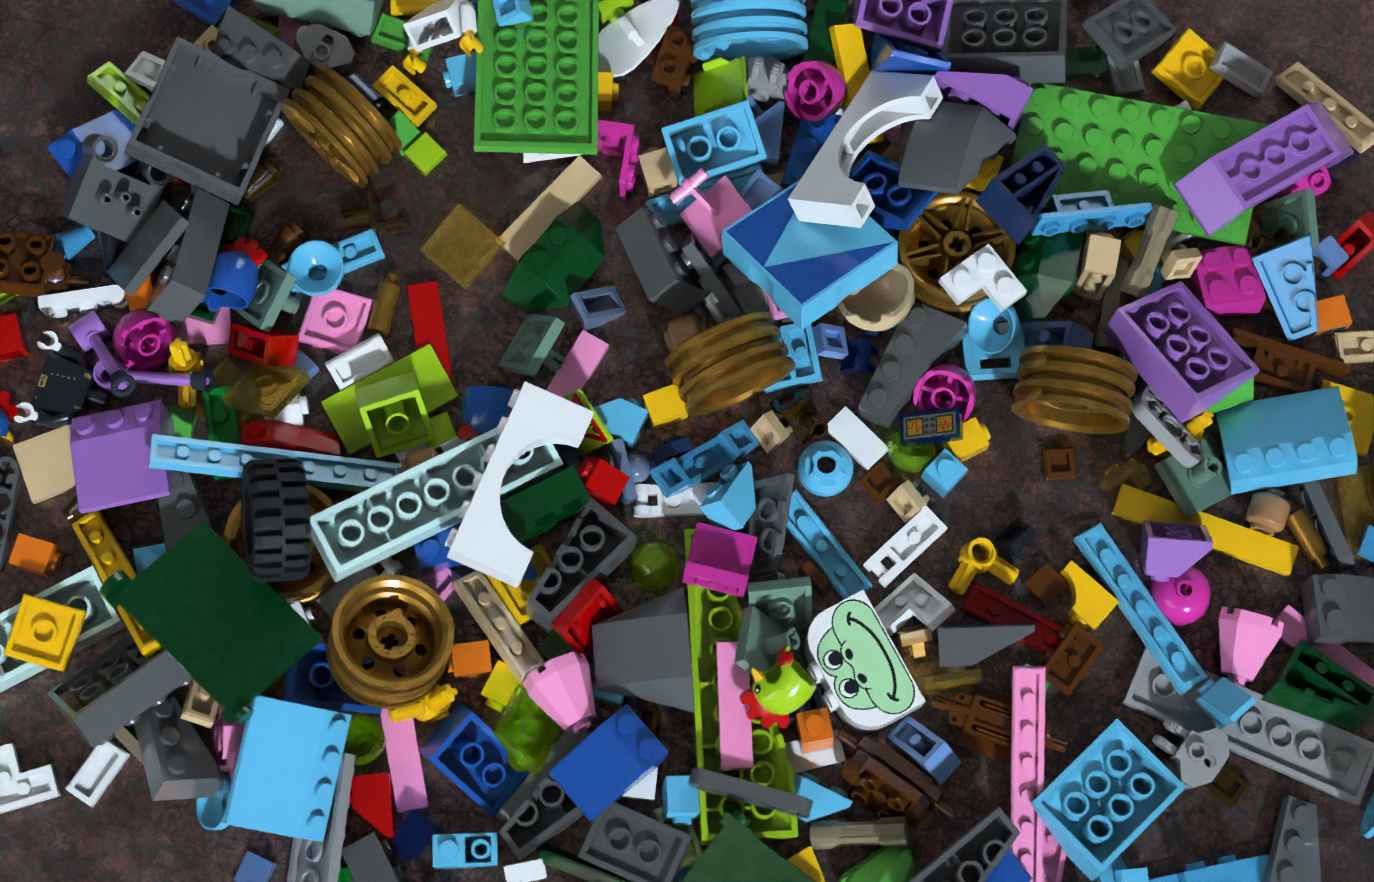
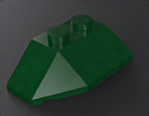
(557, 262)
(1048, 272)

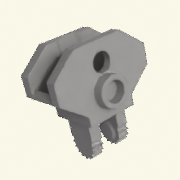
(319, 49)
(767, 79)
(1192, 751)

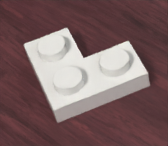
(986, 272)
(912, 599)
(24, 788)

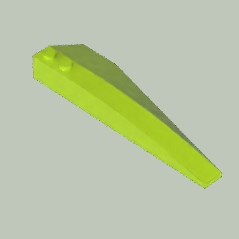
(714, 619)

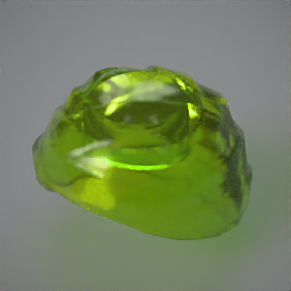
(911, 458)
(653, 565)
(364, 740)

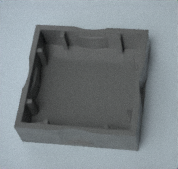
(206, 121)

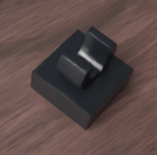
(1015, 538)

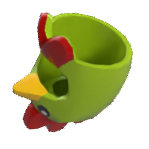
(778, 691)

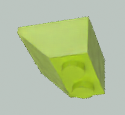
(395, 414)

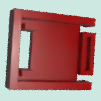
(586, 609)

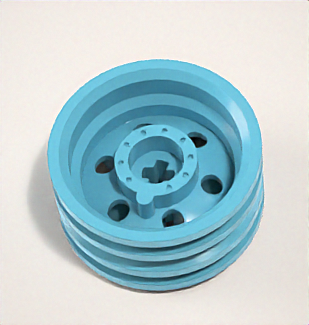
(748, 28)

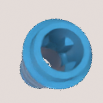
(73, 241)

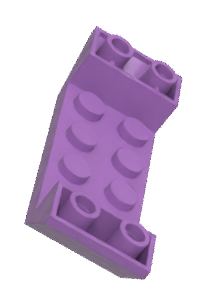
(1262, 166)

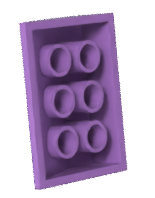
(1180, 350)

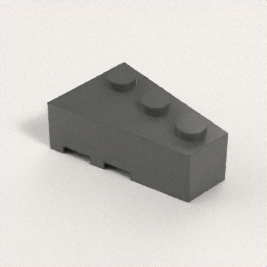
(658, 261)
(175, 755)

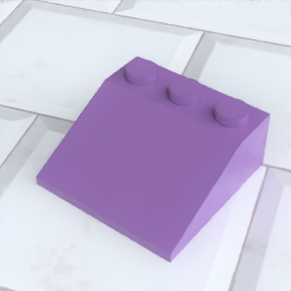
(998, 93)
(113, 456)

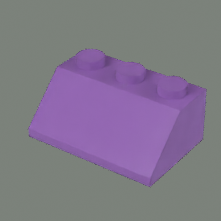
(908, 20)
(1172, 548)

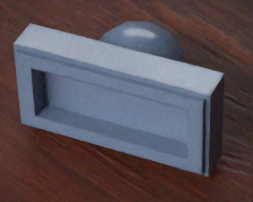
(634, 466)

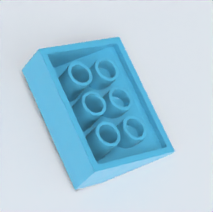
(1286, 440)
(287, 769)
(1106, 799)

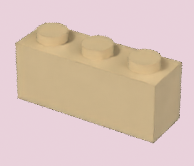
(1097, 265)

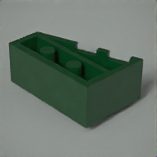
(545, 505)
(1320, 689)

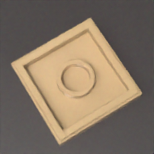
(47, 464)

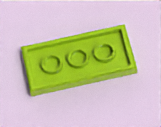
(432, 380)

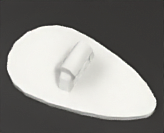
(634, 36)

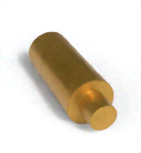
(384, 305)
(1308, 538)

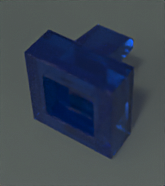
(859, 354)

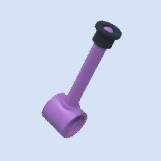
(89, 334)
(197, 380)

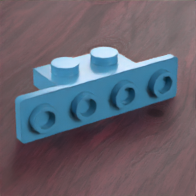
(1087, 212)
(1227, 870)

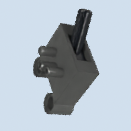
(109, 199)

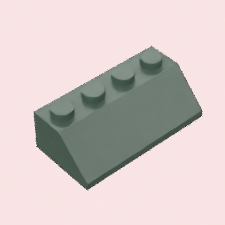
(354, 16)

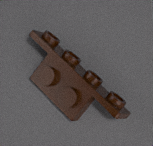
(1286, 365)

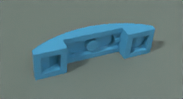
(705, 460)

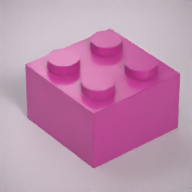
(1228, 282)

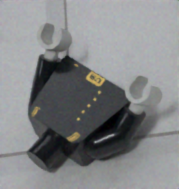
(64, 387)

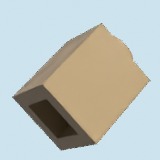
(657, 171)

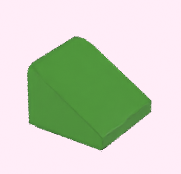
(404, 129)
(183, 420)

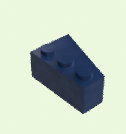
(1021, 192)

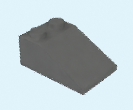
(1338, 609)
(970, 644)

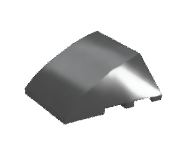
(949, 147)
(647, 653)

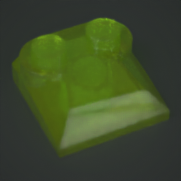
(526, 732)

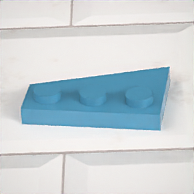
(1291, 285)

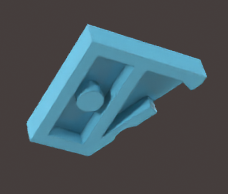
(804, 353)

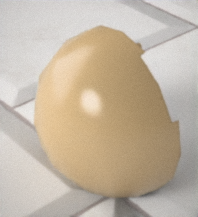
(882, 302)

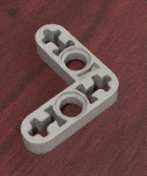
(1165, 427)

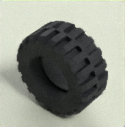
(276, 519)

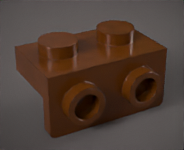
(675, 61)
(1070, 658)

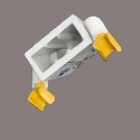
(440, 24)

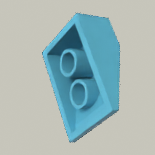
(715, 141)

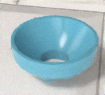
(313, 254)
(984, 329)
(822, 483)
(212, 809)

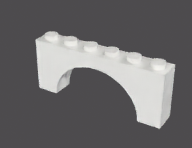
(882, 102)
(483, 537)

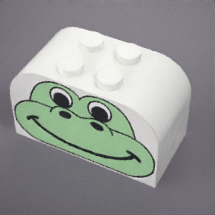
(859, 667)

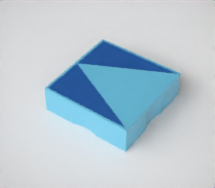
(806, 264)

